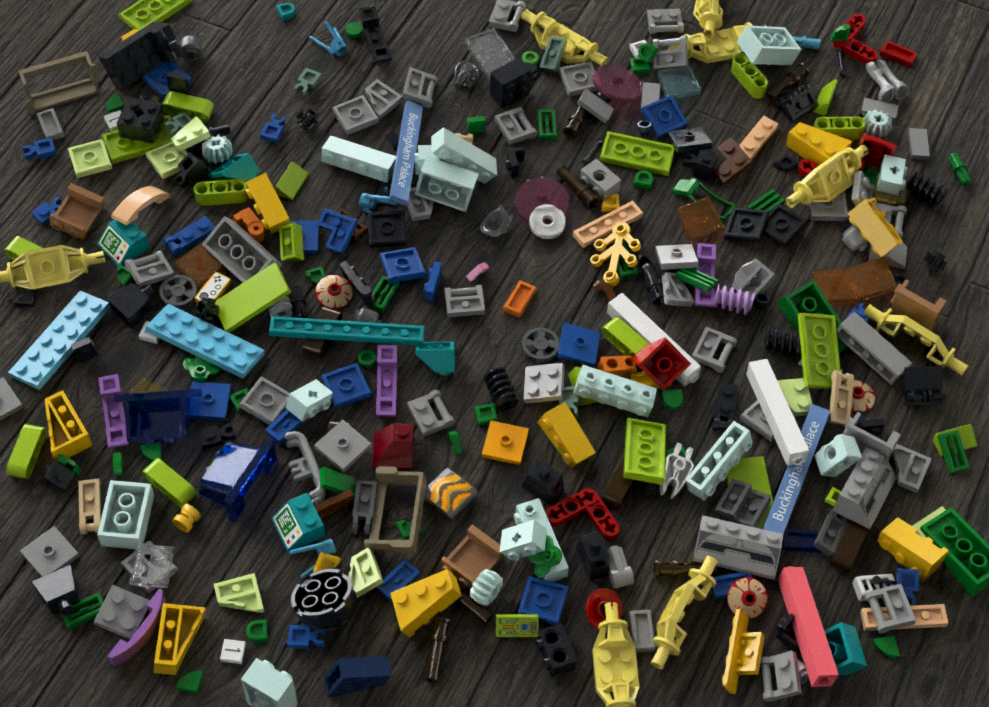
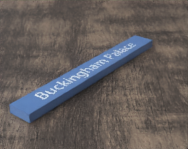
(406, 153)
(795, 474)

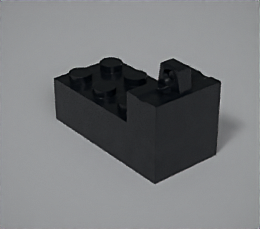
(141, 54)

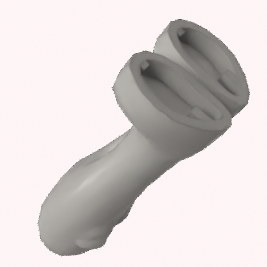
(888, 83)

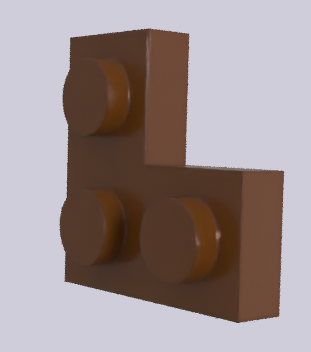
(735, 163)

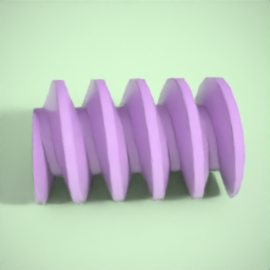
(734, 300)

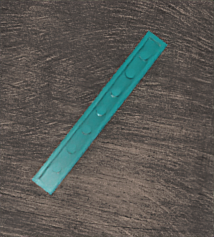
(346, 330)

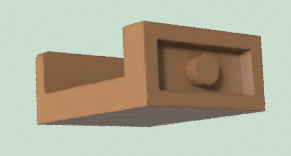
(77, 212)
(915, 307)
(472, 557)

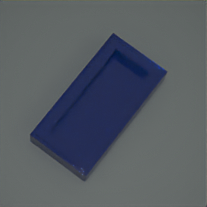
(799, 540)

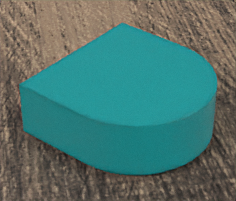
(286, 11)

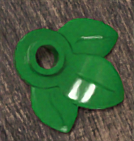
(200, 369)
(545, 559)

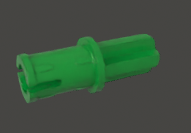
(959, 168)

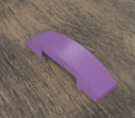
(706, 264)
(386, 381)
(113, 411)
(124, 650)

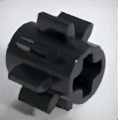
(306, 119)
(935, 261)
(207, 309)

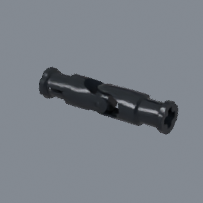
(651, 279)

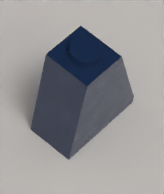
(356, 674)

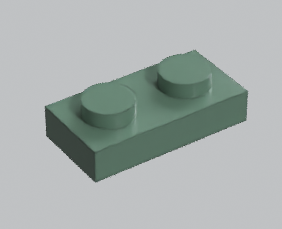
(553, 54)

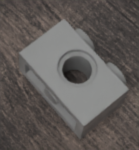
(600, 179)

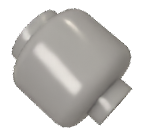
(853, 239)

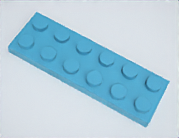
(205, 340)
(55, 342)

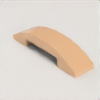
(138, 200)

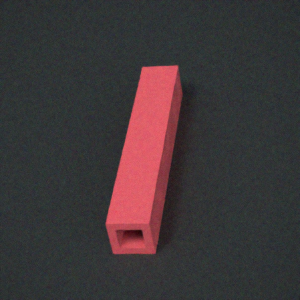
(807, 627)

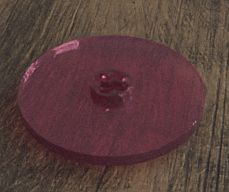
(617, 83)
(541, 189)

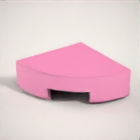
(481, 268)

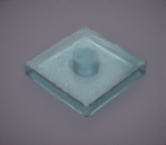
(679, 82)

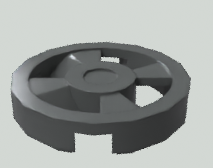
(177, 291)
(540, 345)

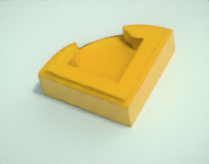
(610, 203)
(326, 561)

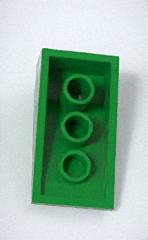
(808, 300)
(967, 550)

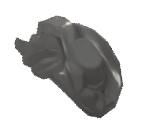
(466, 74)
(496, 222)

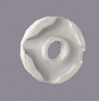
(547, 231)

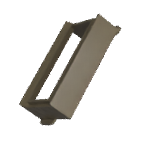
(63, 93)
(391, 476)

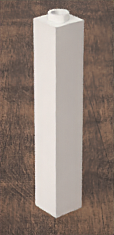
(647, 329)
(777, 412)

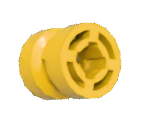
(186, 518)

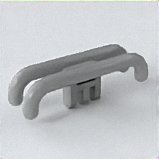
(306, 466)

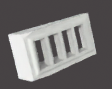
(860, 581)

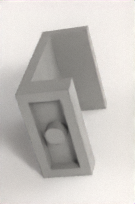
(868, 440)

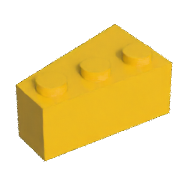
(815, 143)
(267, 203)
(875, 227)
(65, 428)
(566, 435)
(911, 548)
(424, 599)
(176, 632)

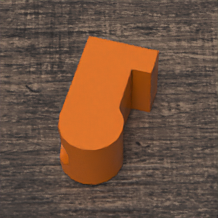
(251, 224)
(618, 365)

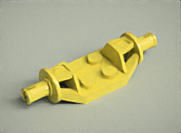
(709, 16)
(574, 44)
(718, 47)
(828, 178)
(49, 267)
(913, 328)
(673, 613)
(615, 661)

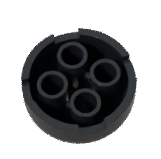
(324, 599)

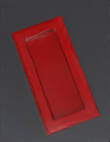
(898, 54)

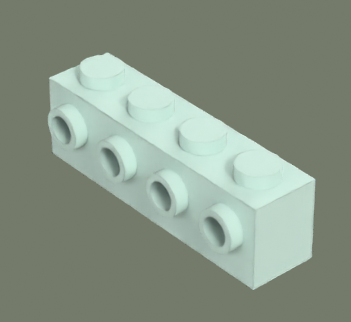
(463, 154)
(358, 159)
(615, 391)
(719, 461)
(534, 511)

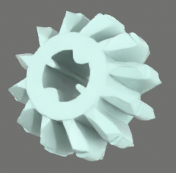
(877, 123)
(217, 149)
(486, 587)

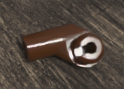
(605, 287)

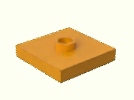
(505, 442)

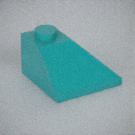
(237, 167)
(438, 356)

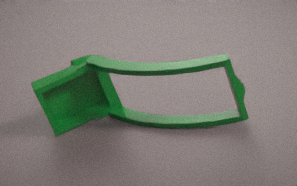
(688, 187)

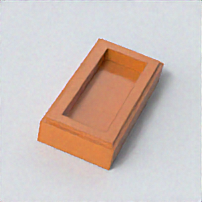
(519, 299)

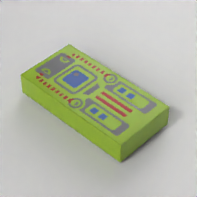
(517, 625)

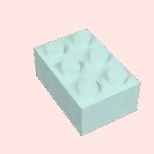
(768, 45)
(446, 183)
(125, 514)
(268, 686)

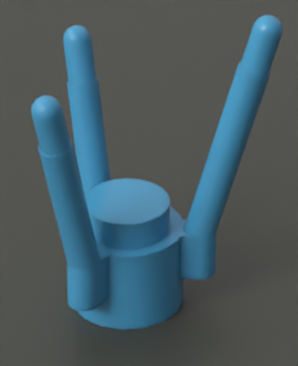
(337, 44)
(369, 201)
(326, 546)

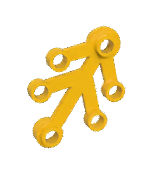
(615, 251)

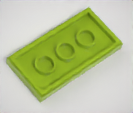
(147, 11)
(124, 149)
(637, 153)
(252, 297)
(818, 349)
(645, 451)
(754, 472)

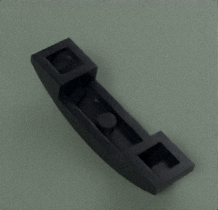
(373, 34)

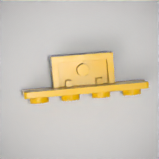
(743, 653)

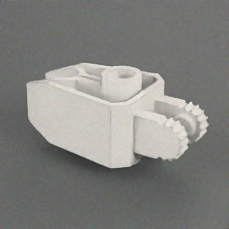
(676, 470)

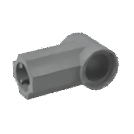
(619, 573)

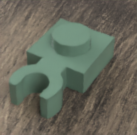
(308, 79)
(177, 123)
(571, 399)

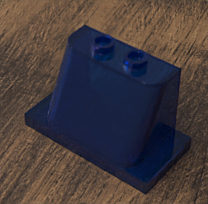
(157, 414)
(234, 473)

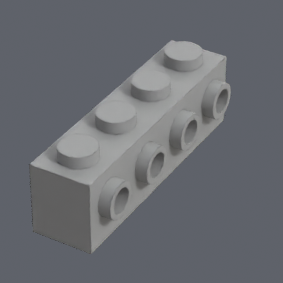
(872, 348)

